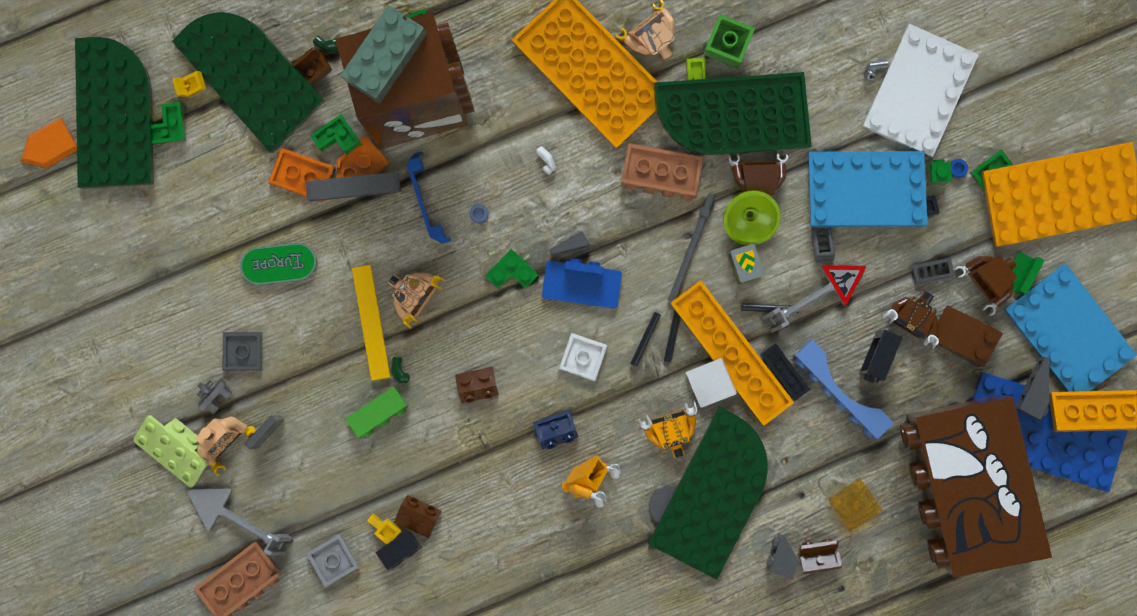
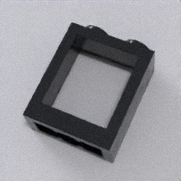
(880, 356)

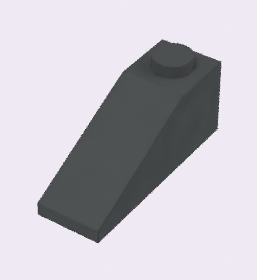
(1035, 394)

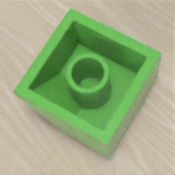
(729, 41)

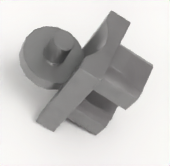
(207, 402)

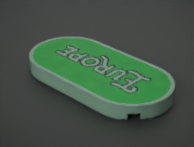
(278, 264)

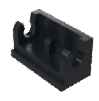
(398, 550)

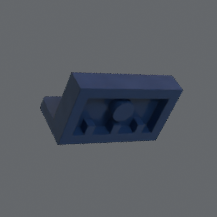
(555, 430)

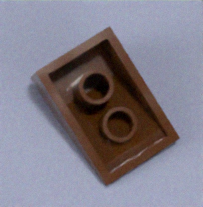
(967, 336)

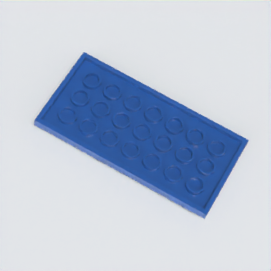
(1074, 455)

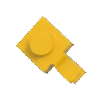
(385, 530)

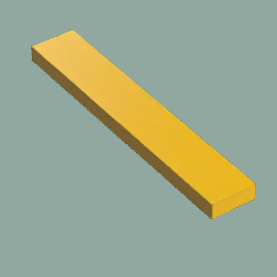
(371, 322)

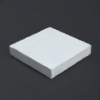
(583, 357)
(711, 382)

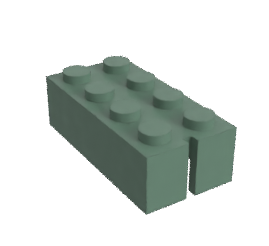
(384, 54)

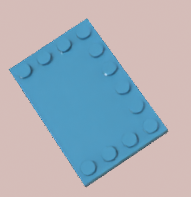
(867, 189)
(1070, 330)

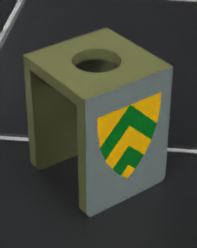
(745, 264)

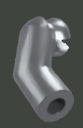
(872, 69)

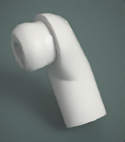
(548, 158)

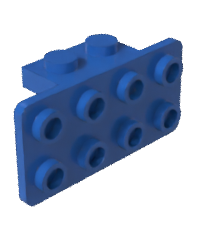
(582, 283)

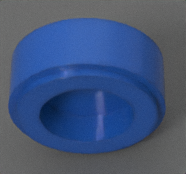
(958, 168)

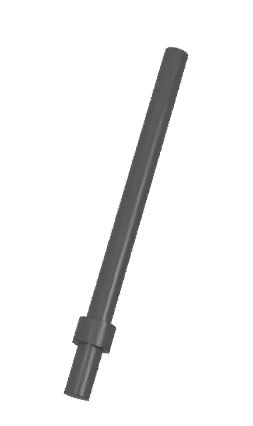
(704, 215)

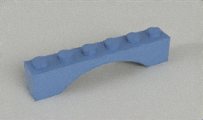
(814, 360)

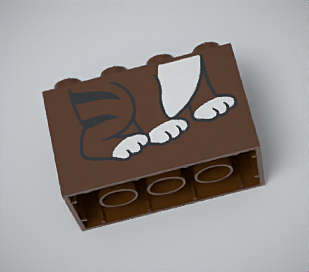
(425, 97)
(976, 486)

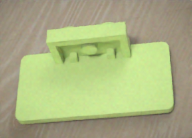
(173, 448)

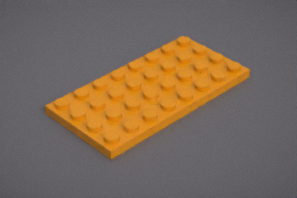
(589, 68)
(1062, 194)

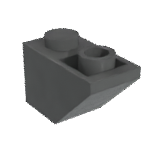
(783, 560)

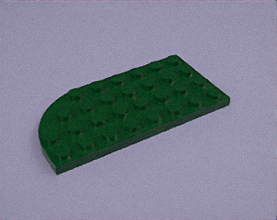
(249, 75)
(736, 113)
(112, 115)
(714, 495)

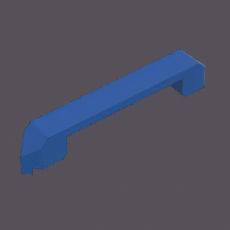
(414, 166)

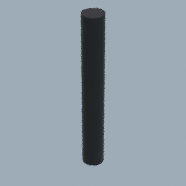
(762, 307)
(672, 337)
(645, 339)

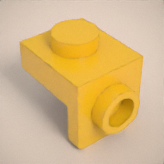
(189, 85)

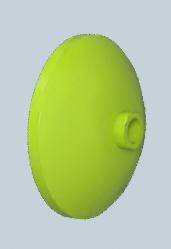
(755, 227)

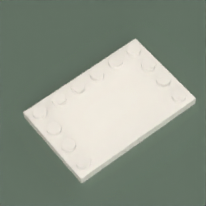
(920, 90)

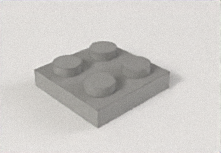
(332, 560)

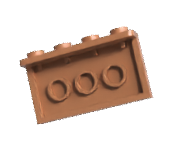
(661, 172)
(238, 581)

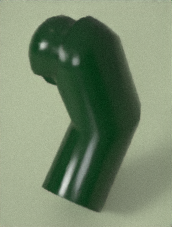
(326, 46)
(397, 372)

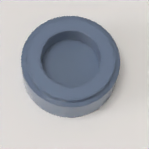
(478, 213)

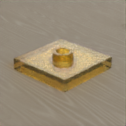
(855, 504)

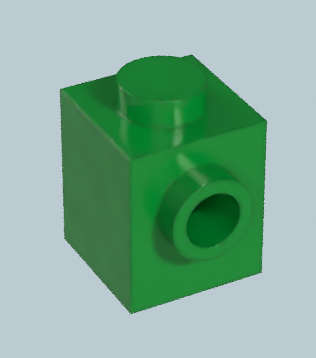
(938, 172)

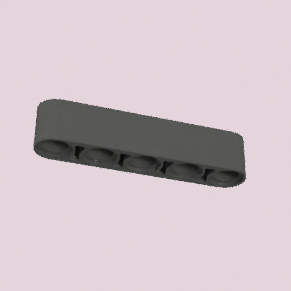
(353, 186)

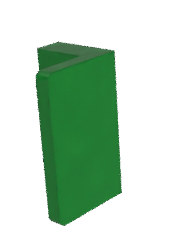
(1025, 272)

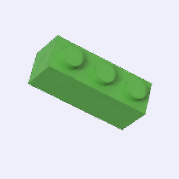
(377, 413)

